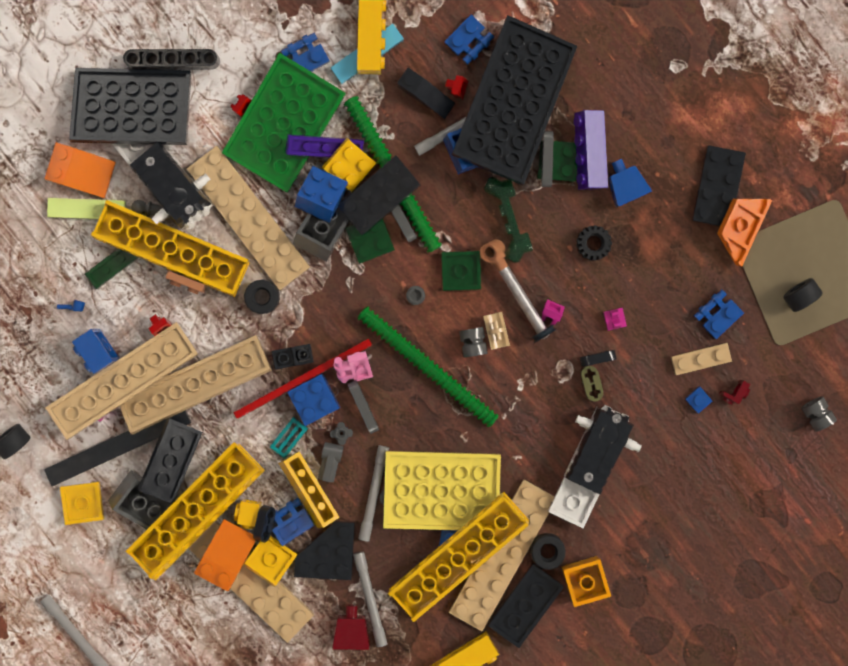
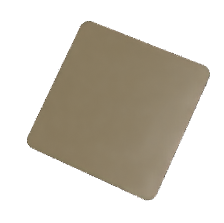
(791, 252)

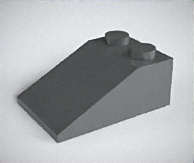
(321, 236)
(136, 505)

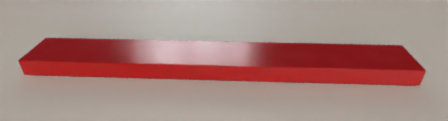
(300, 380)

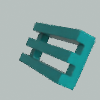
(298, 425)

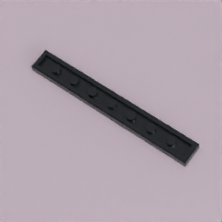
(107, 450)

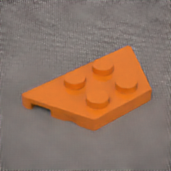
(741, 226)

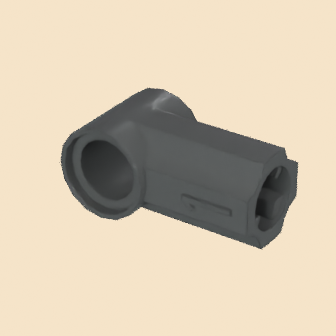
(330, 458)

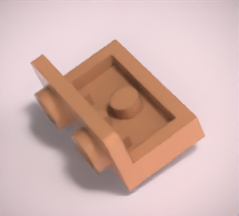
(193, 286)

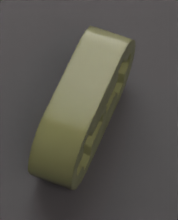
(587, 385)

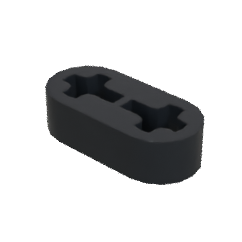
(598, 358)
(264, 523)

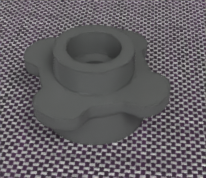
(346, 433)

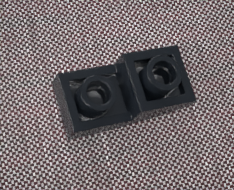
(292, 356)

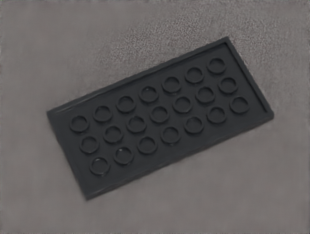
(514, 100)

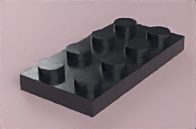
(718, 184)
(379, 195)
(170, 460)
(525, 605)

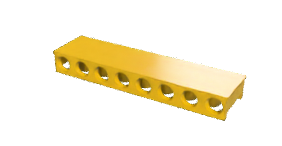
(170, 248)
(195, 510)
(459, 556)

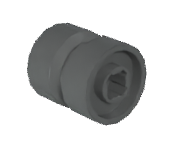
(473, 342)
(819, 414)

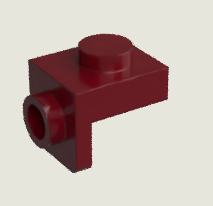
(740, 392)

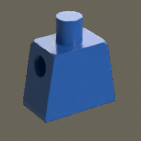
(627, 184)

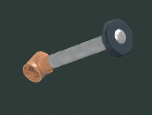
(515, 287)

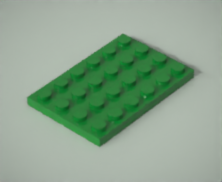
(286, 103)

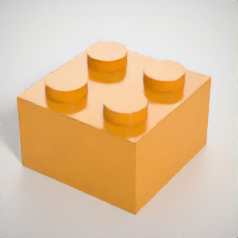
(586, 581)

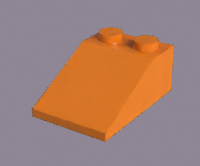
(80, 170)
(225, 555)

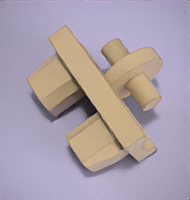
(496, 330)

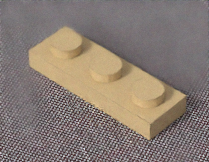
(701, 359)

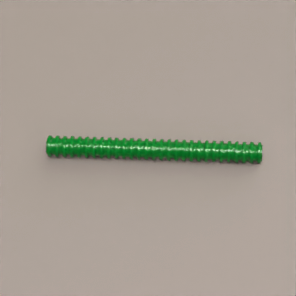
(382, 156)
(428, 367)

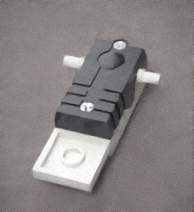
(167, 183)
(592, 464)

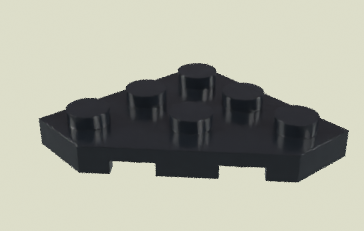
(329, 554)

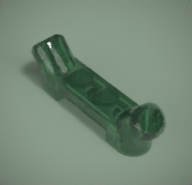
(520, 242)

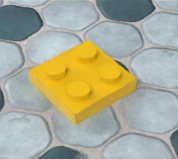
(349, 164)
(82, 503)
(270, 560)

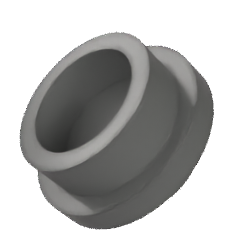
(415, 295)

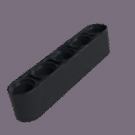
(163, 55)

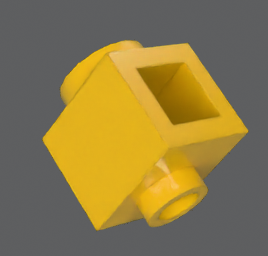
(246, 513)

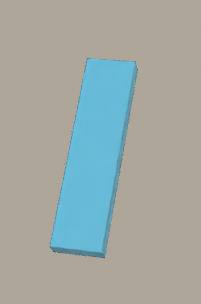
(347, 66)

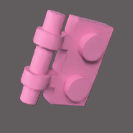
(355, 367)

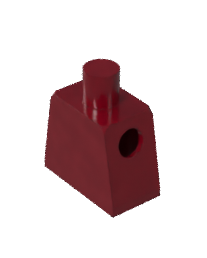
(351, 631)

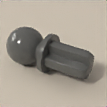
(140, 207)

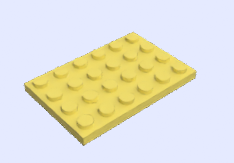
(438, 488)

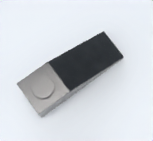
(425, 93)

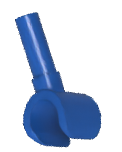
(77, 306)

